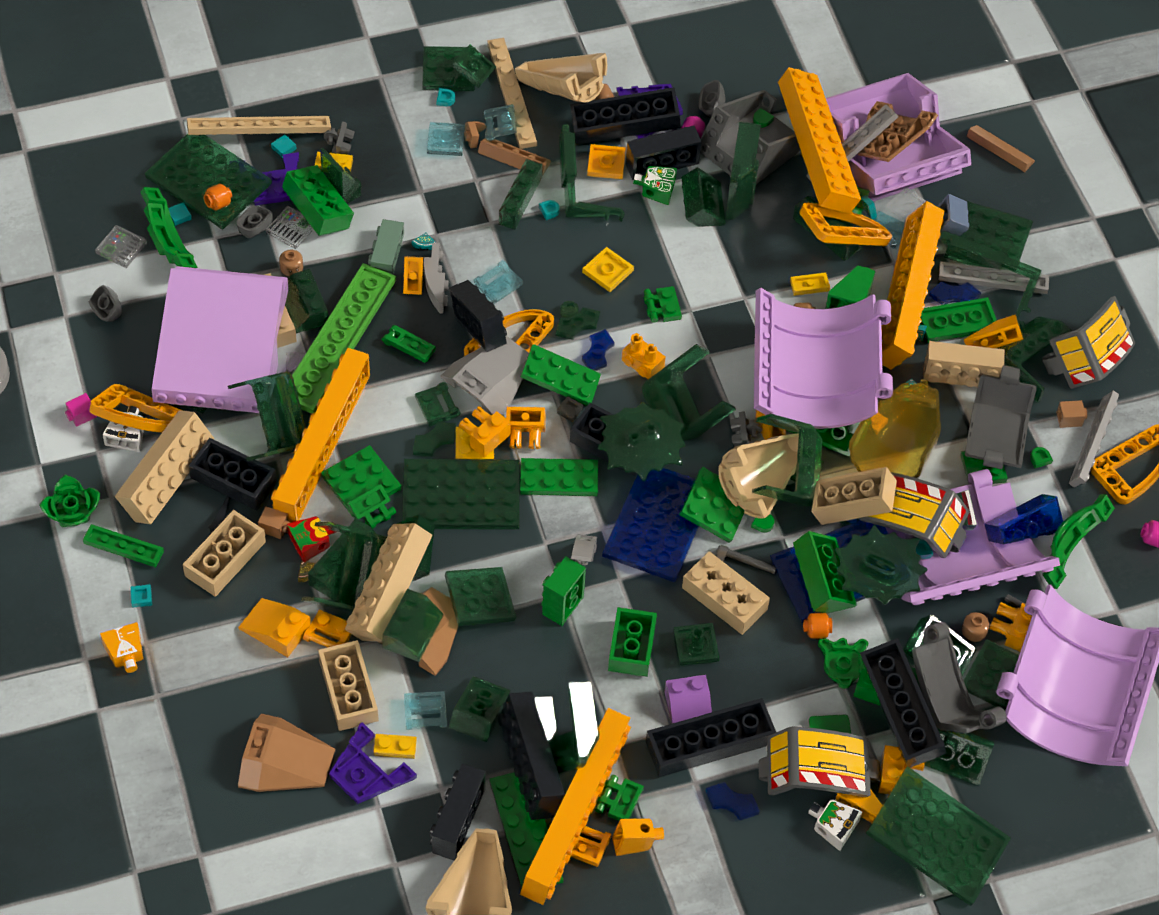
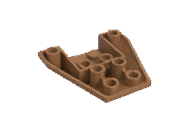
(897, 135)
(442, 640)
(283, 757)

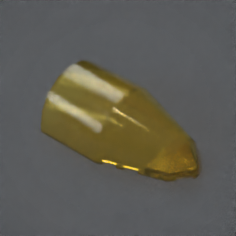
(900, 433)

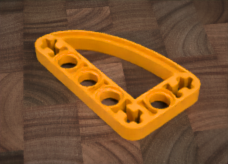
(868, 234)
(534, 315)
(115, 394)
(1109, 468)

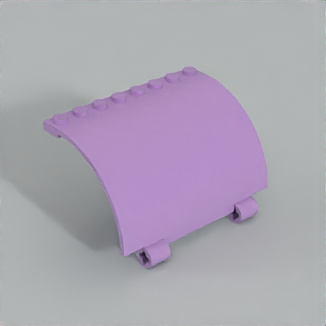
(820, 361)
(978, 559)
(1080, 682)

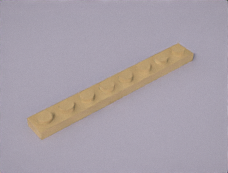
(511, 91)
(258, 125)

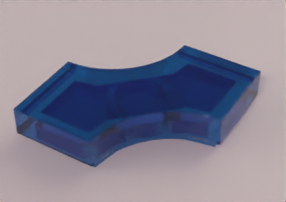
(947, 293)
(600, 344)
(740, 804)

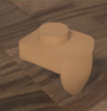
(471, 132)

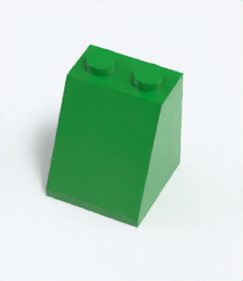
(851, 288)

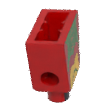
(308, 538)

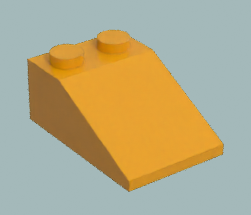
(276, 625)

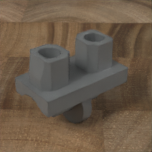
(338, 137)
(747, 429)

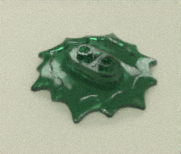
(642, 440)
(880, 565)

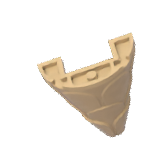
(570, 77)
(757, 465)
(474, 880)

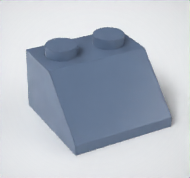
(954, 216)

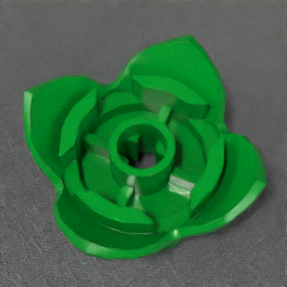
(70, 492)

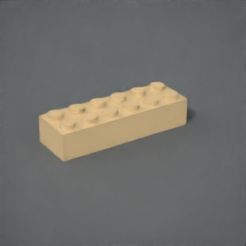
(163, 467)
(388, 581)

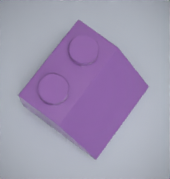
(687, 697)

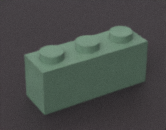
(387, 245)

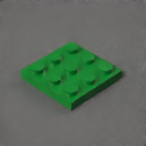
(359, 475)
(711, 507)

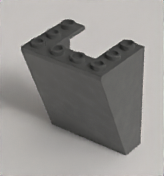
(775, 144)

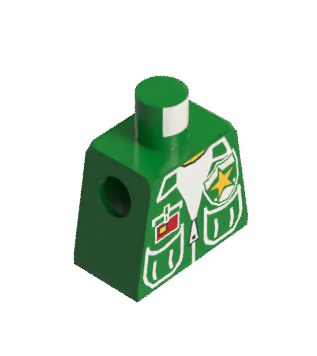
(657, 183)

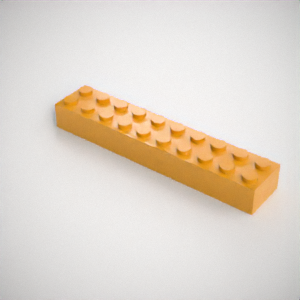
(819, 141)
(910, 283)
(322, 434)
(575, 809)

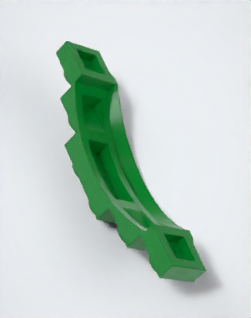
(163, 229)
(1072, 531)

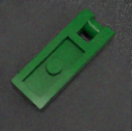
(409, 343)

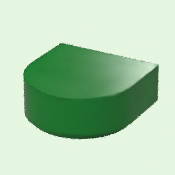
(763, 118)
(1040, 457)
(763, 524)

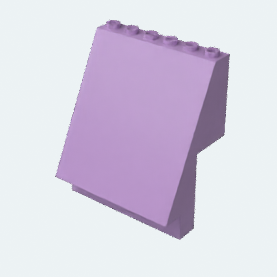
(924, 161)
(215, 335)

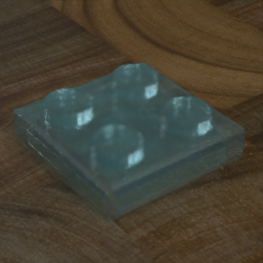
(446, 139)

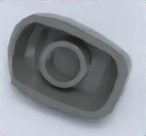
(711, 96)
(254, 221)
(106, 304)

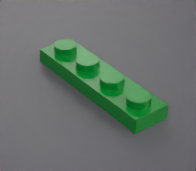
(123, 545)

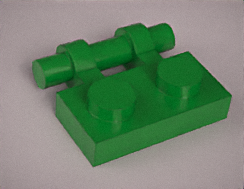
(668, 304)
(370, 501)
(625, 800)

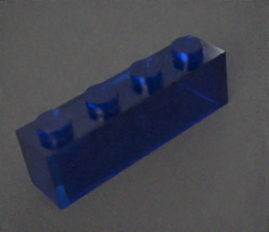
(1029, 520)

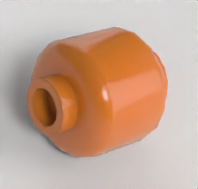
(217, 197)
(818, 625)

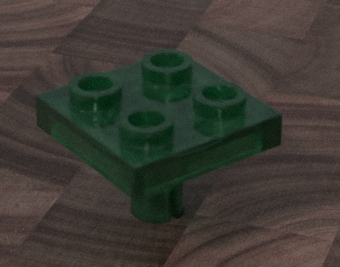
(696, 644)

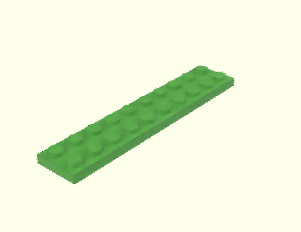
(340, 332)

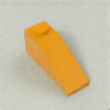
(996, 334)
(868, 805)

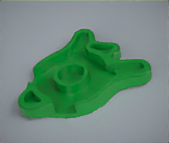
(842, 660)

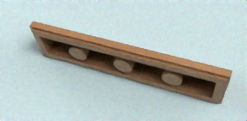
(1000, 148)
(509, 154)

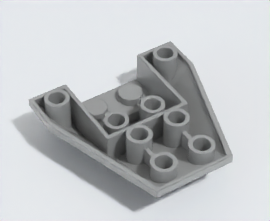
(490, 375)

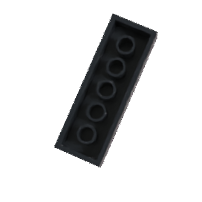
(625, 116)
(903, 703)
(709, 737)
(531, 756)

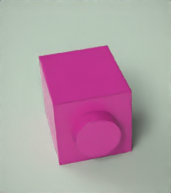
(78, 410)

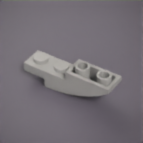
(435, 279)
(584, 549)

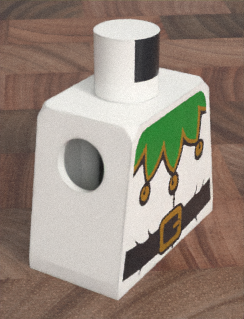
(124, 436)
(835, 822)

